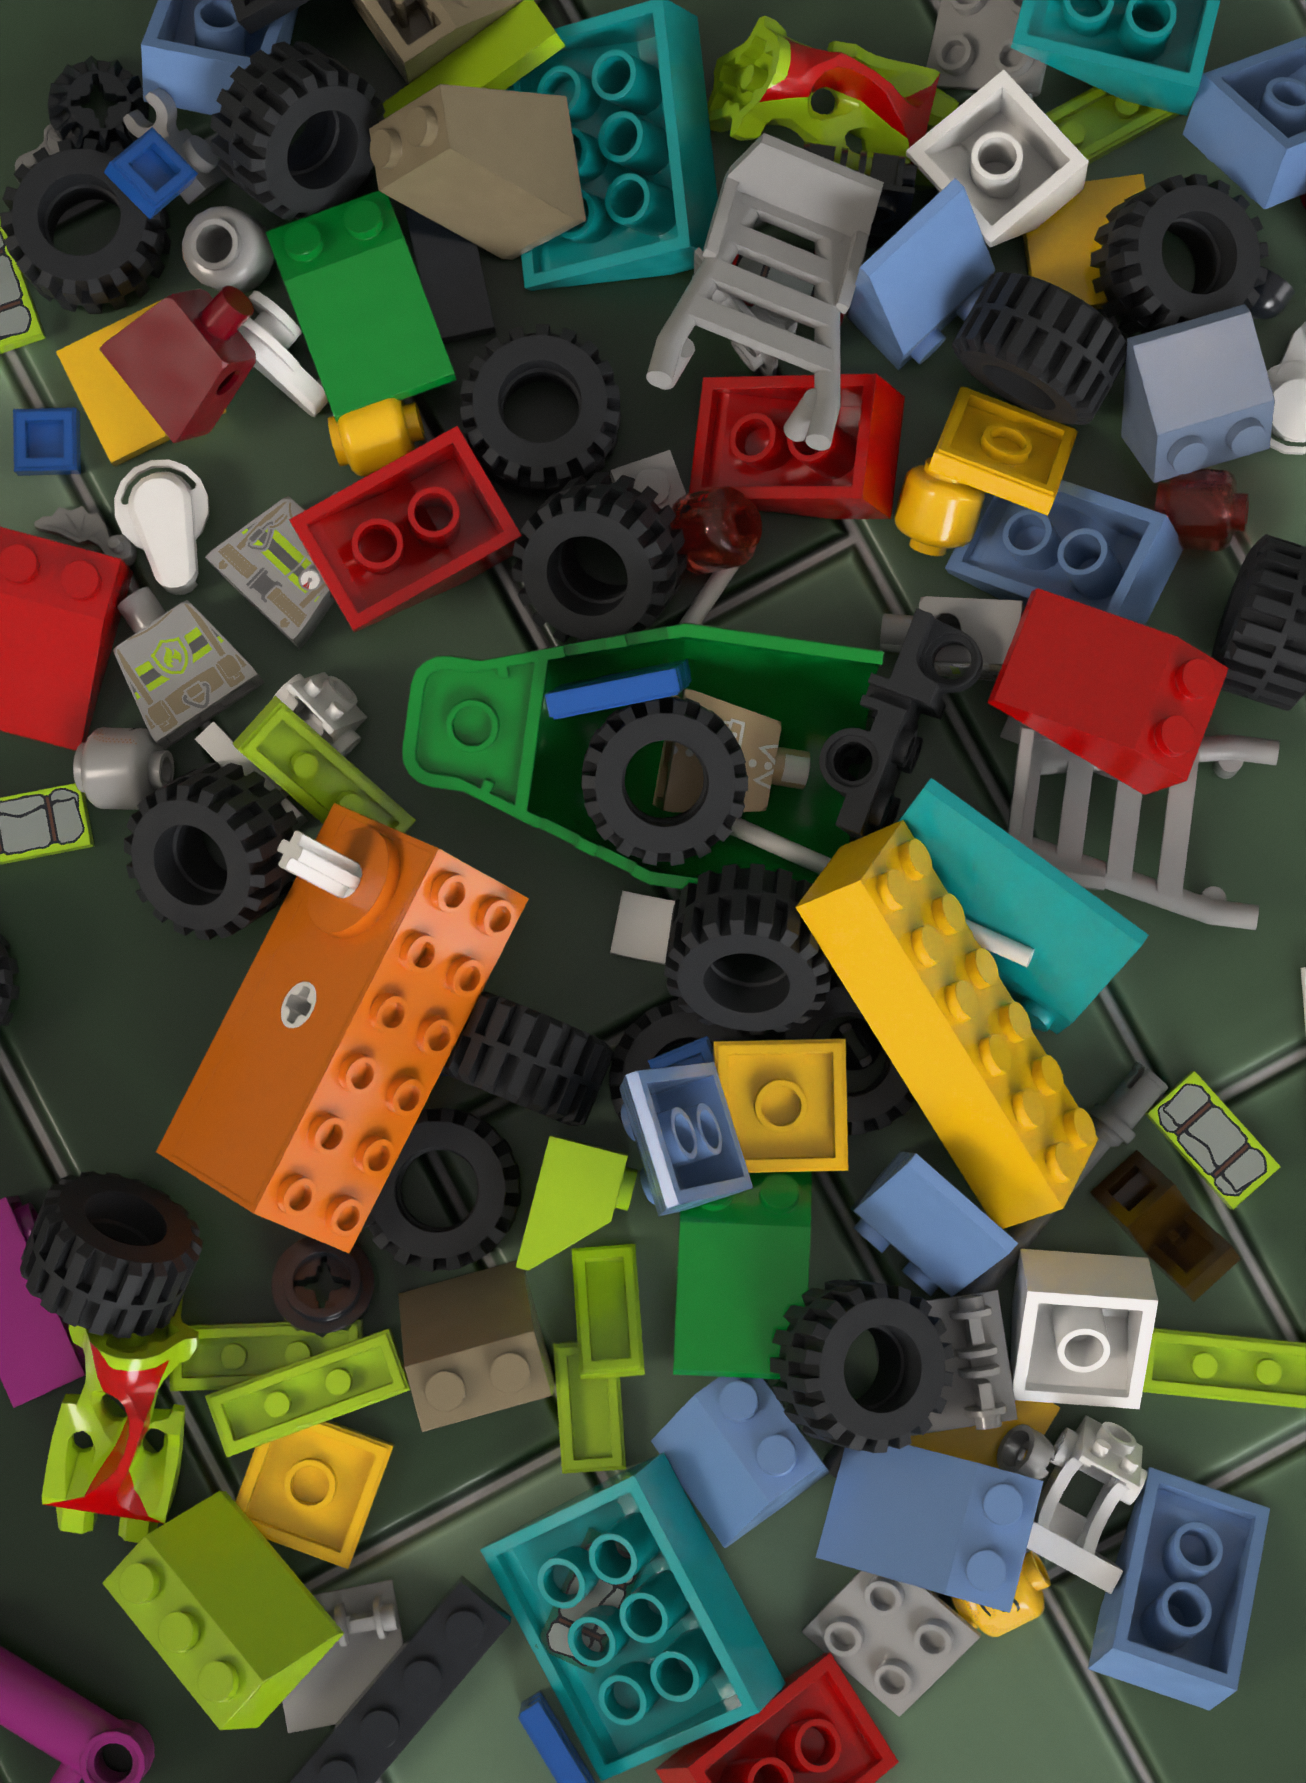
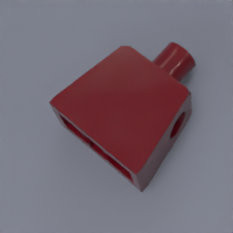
(186, 358)

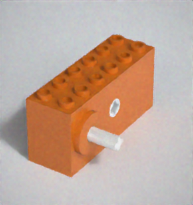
(341, 1026)

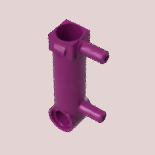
(68, 1725)

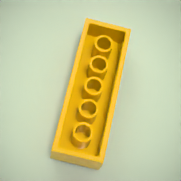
(949, 1024)

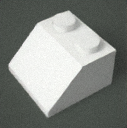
(1005, 157)
(1081, 1328)

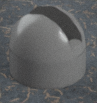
(1014, 1447)

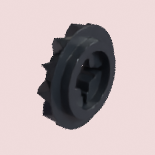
(74, 88)
(302, 1266)

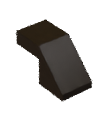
(1165, 1226)

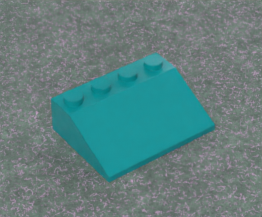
(1125, 47)
(637, 143)
(1027, 899)
(679, 1645)

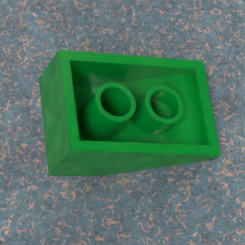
(361, 304)
(739, 1275)

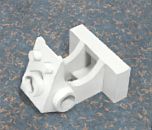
(321, 702)
(1068, 1537)

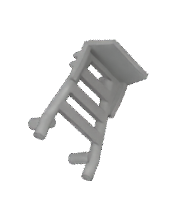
(808, 199)
(1042, 756)

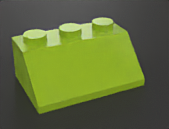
(573, 1197)
(223, 1611)

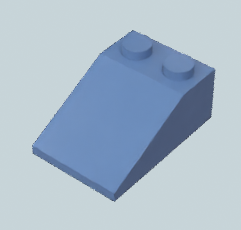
(197, 47)
(1254, 122)
(922, 279)
(1084, 550)
(683, 1136)
(930, 1225)
(932, 1522)
(1183, 1592)

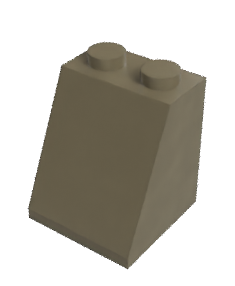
(483, 165)
(473, 1346)

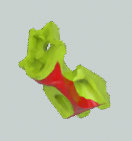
(875, 97)
(121, 1470)

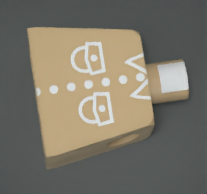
(681, 773)

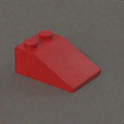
(746, 448)
(408, 531)
(55, 635)
(1109, 690)
(804, 1735)

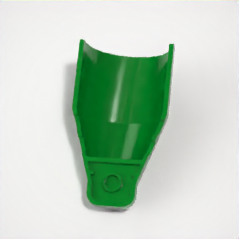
(491, 734)

